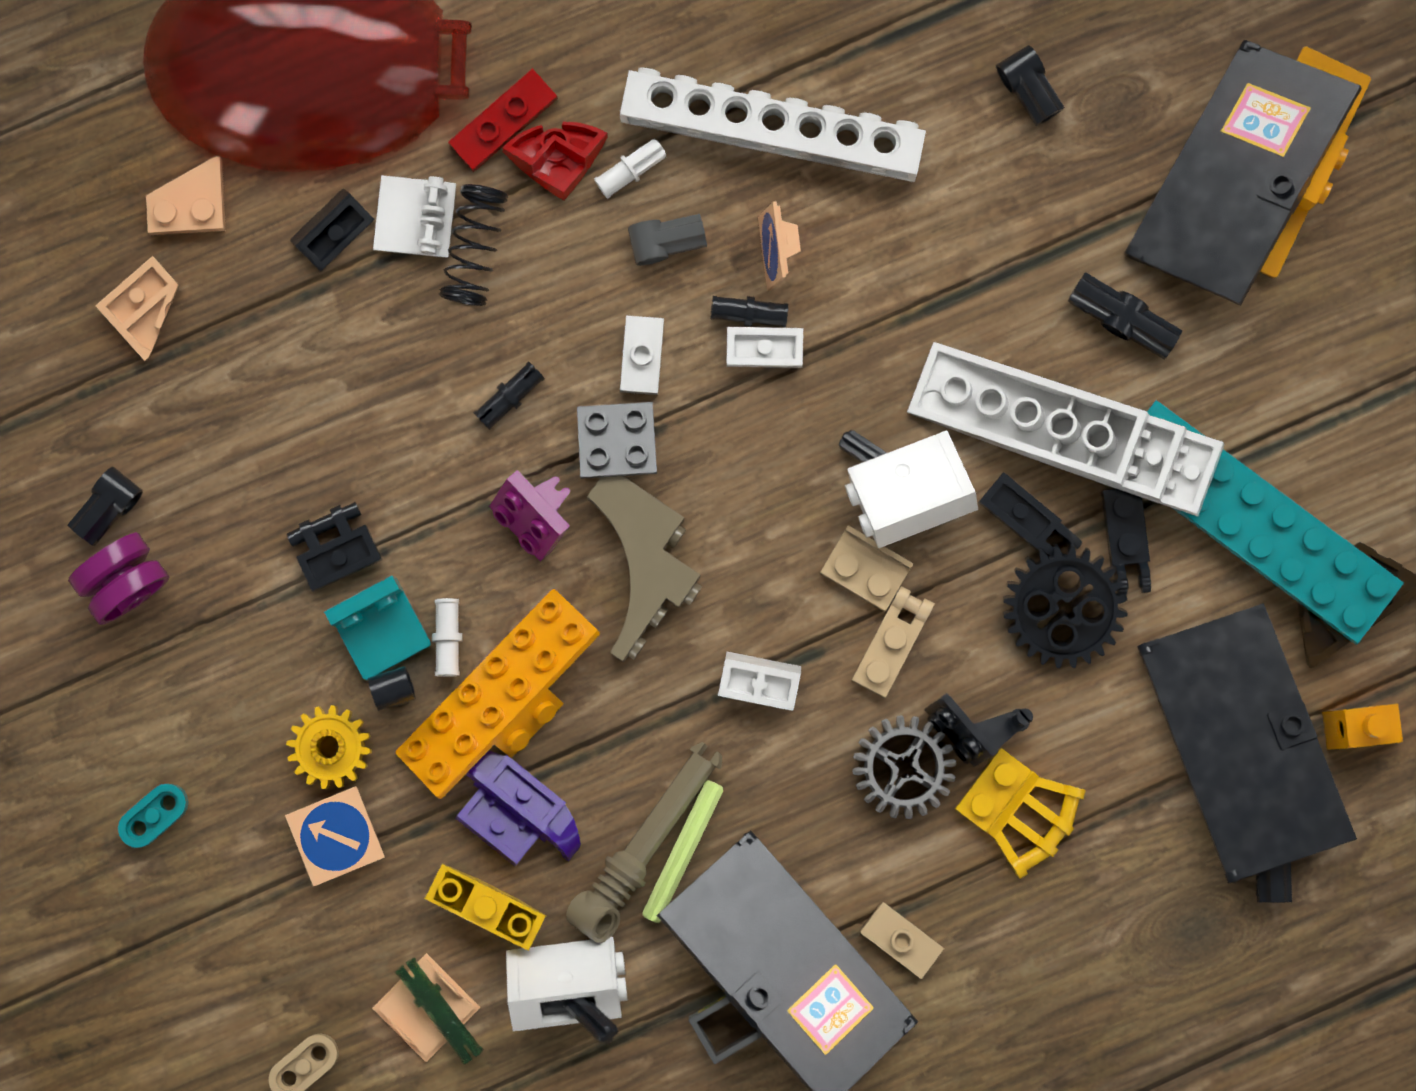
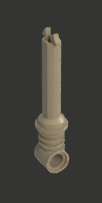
(597, 911)

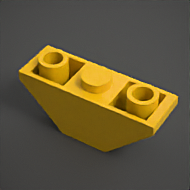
(485, 906)

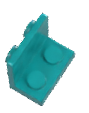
(379, 627)

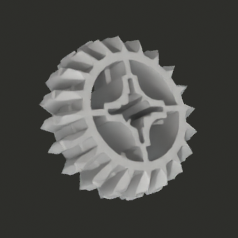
(932, 784)

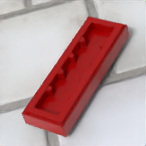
(503, 120)

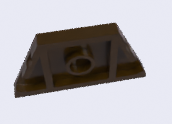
(1322, 640)

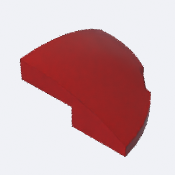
(557, 156)

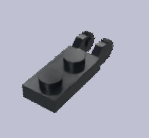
(1025, 515)
(1126, 536)

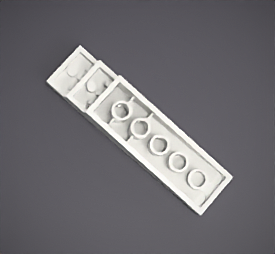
(1067, 428)

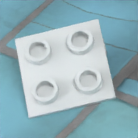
(414, 216)

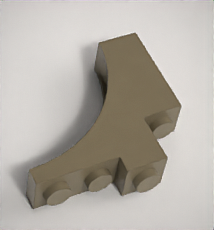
(655, 575)

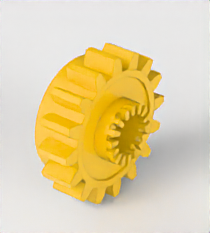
(349, 752)

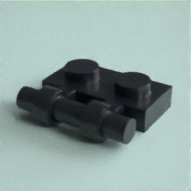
(338, 557)

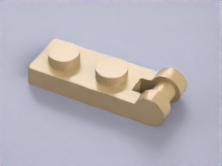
(892, 643)

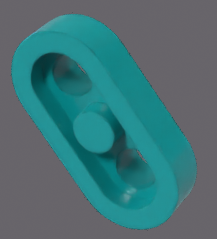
(153, 814)

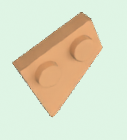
(189, 202)

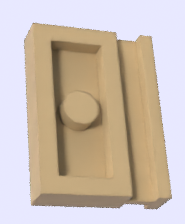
(865, 569)

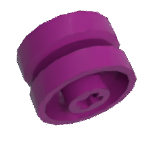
(118, 578)

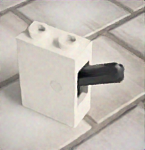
(907, 487)
(567, 987)

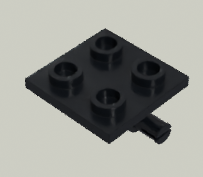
(975, 741)

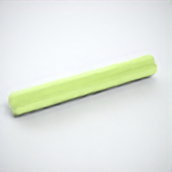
(683, 850)

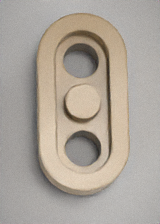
(304, 1064)

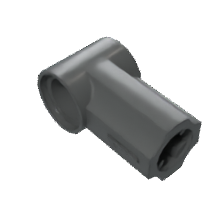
(656, 240)

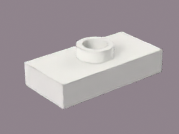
(764, 347)
(642, 355)

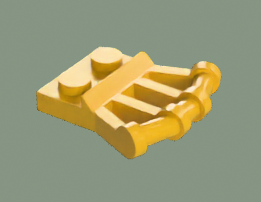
(998, 795)

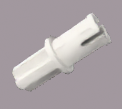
(630, 168)

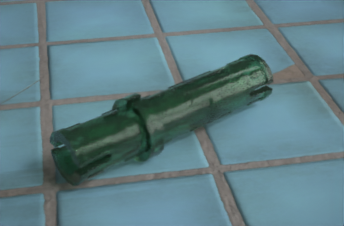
(438, 1010)

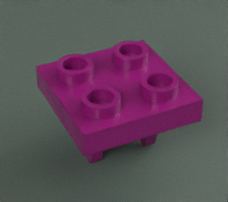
(531, 513)

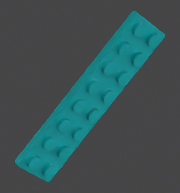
(1290, 545)

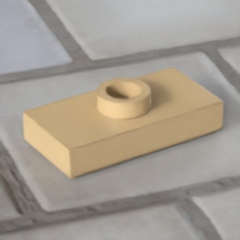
(901, 940)

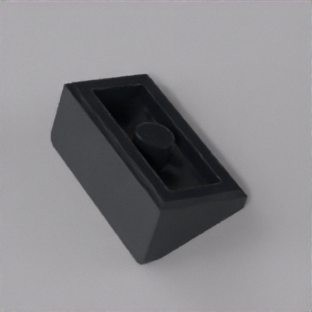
(332, 229)

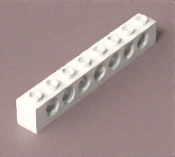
(752, 134)

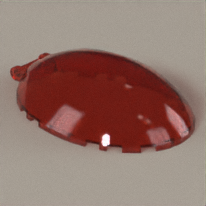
(302, 77)

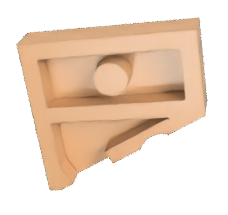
(141, 305)

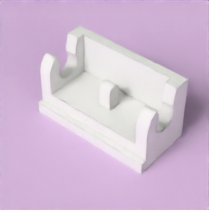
(760, 681)

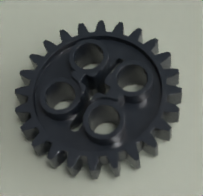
(1043, 580)

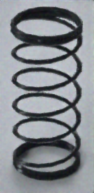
(455, 292)

